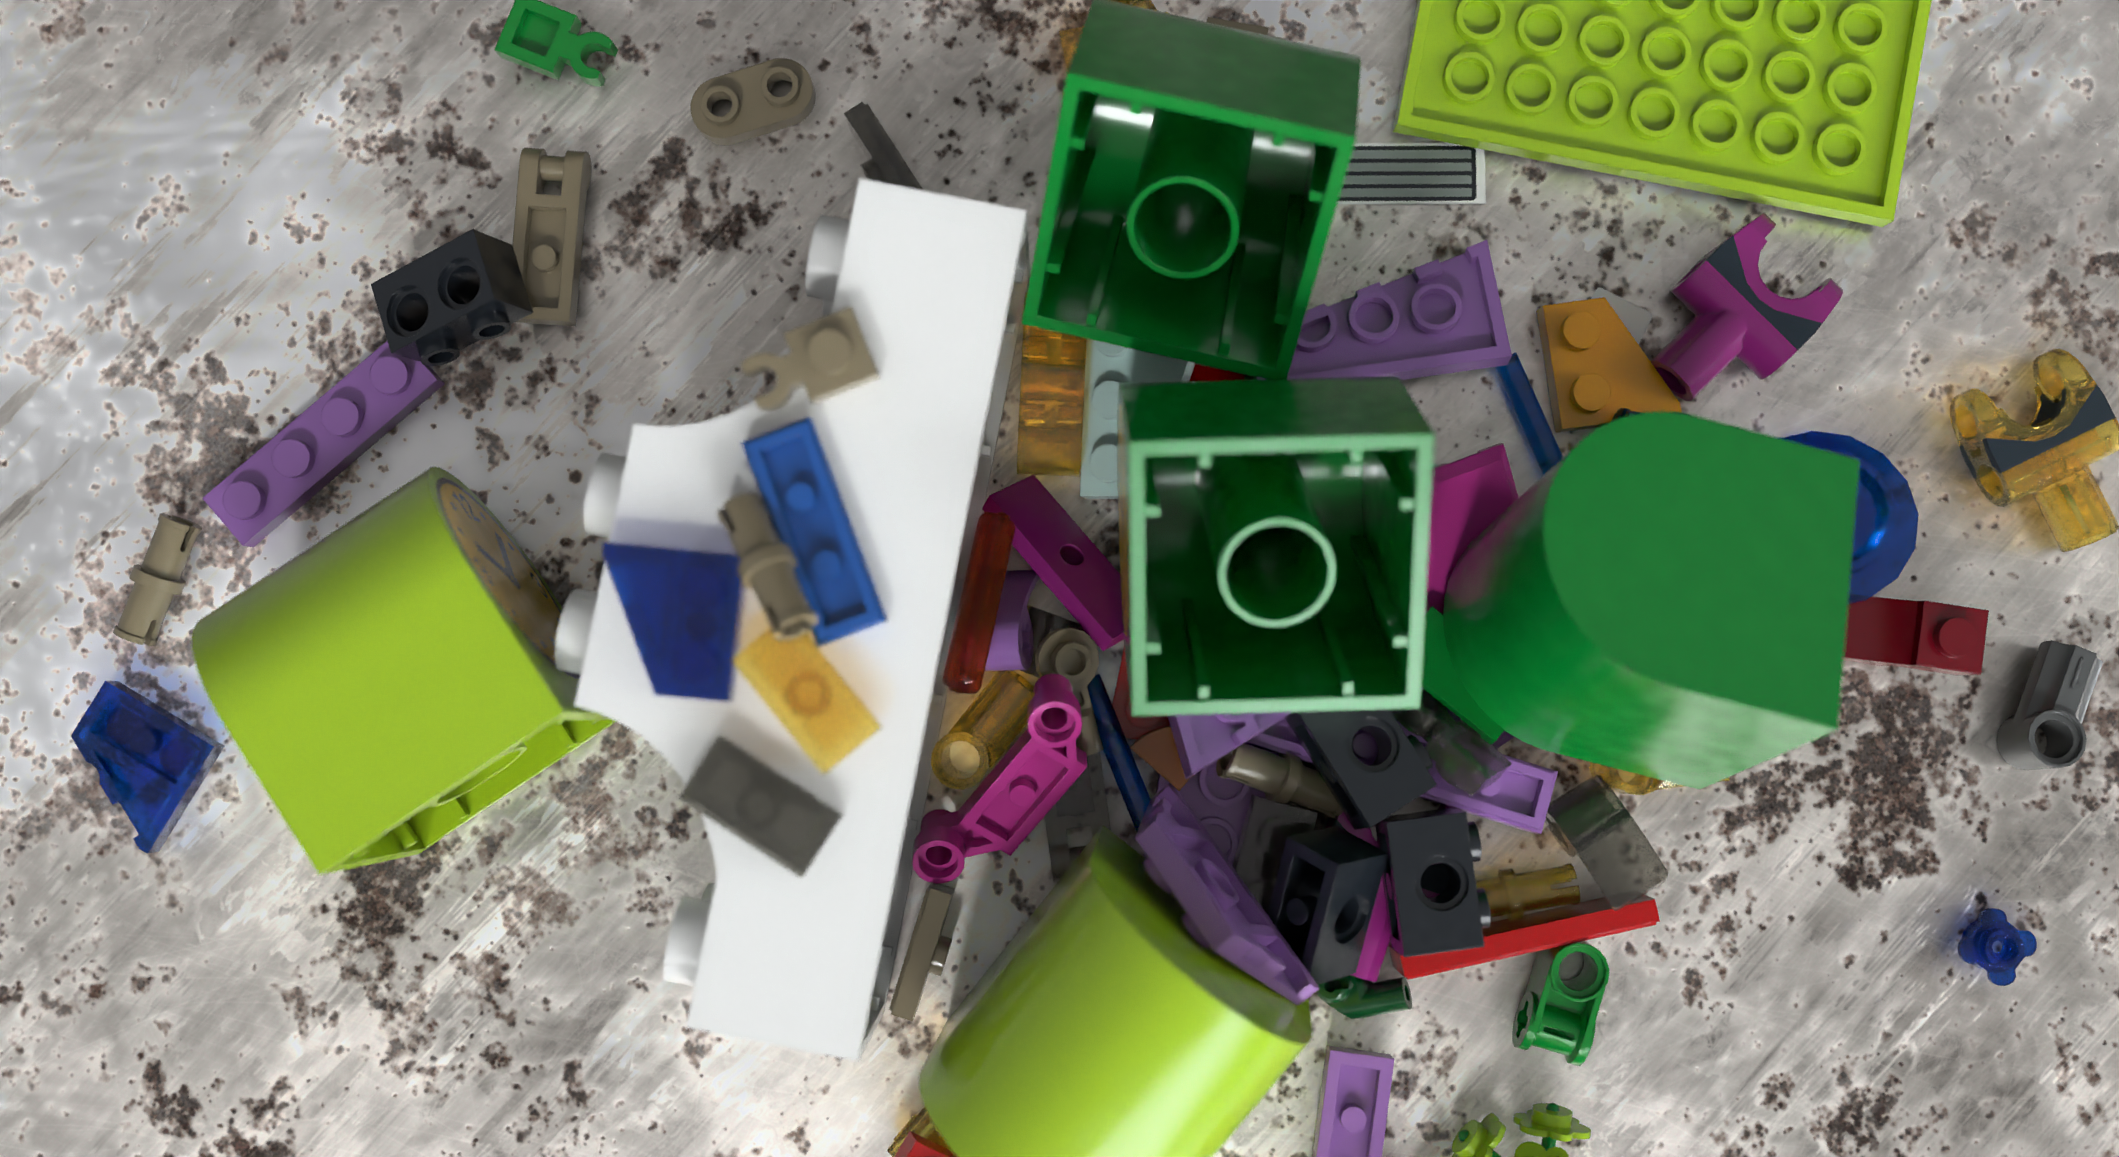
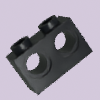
(452, 298)

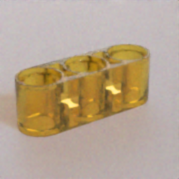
(1051, 403)

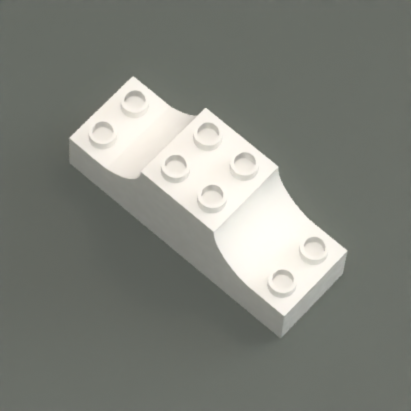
(913, 459)

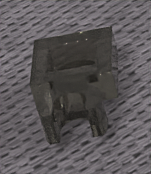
(1456, 748)

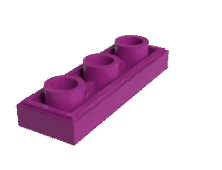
(1063, 558)

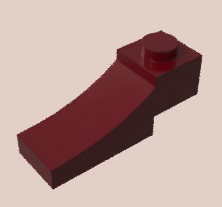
(1916, 635)

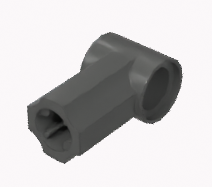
(2055, 702)

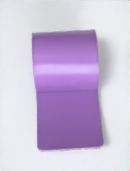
(1013, 631)

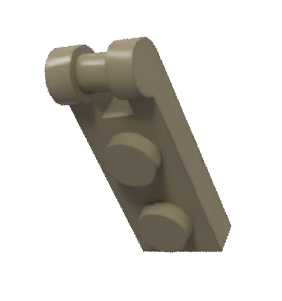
(551, 232)

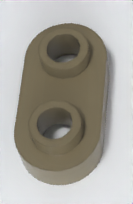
(753, 106)

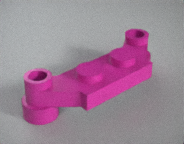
(1014, 793)

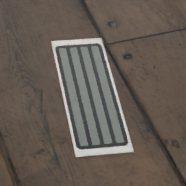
(1414, 174)

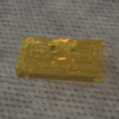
(808, 697)

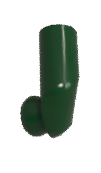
(1365, 998)

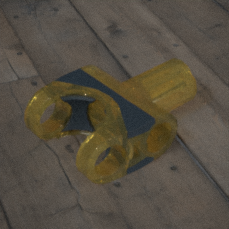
(2049, 454)

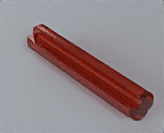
(979, 603)

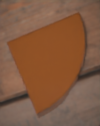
(1161, 754)

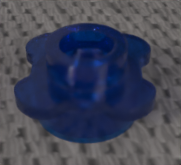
(1977, 944)

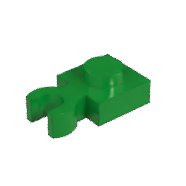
(548, 38)

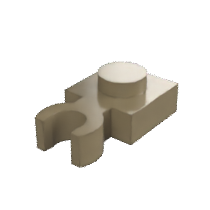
(824, 357)

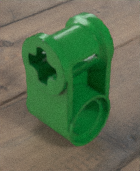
(1562, 1004)

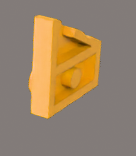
(1596, 366)

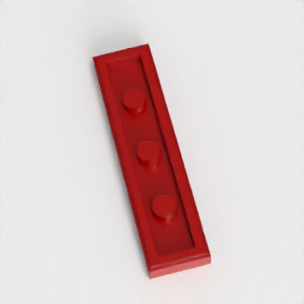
(1535, 933)

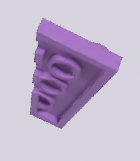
(1415, 327)

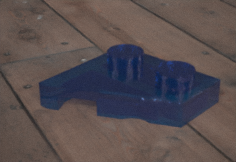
(682, 616)
(144, 759)

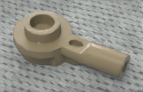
(1076, 658)

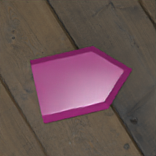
(1463, 503)

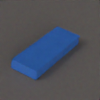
(816, 525)

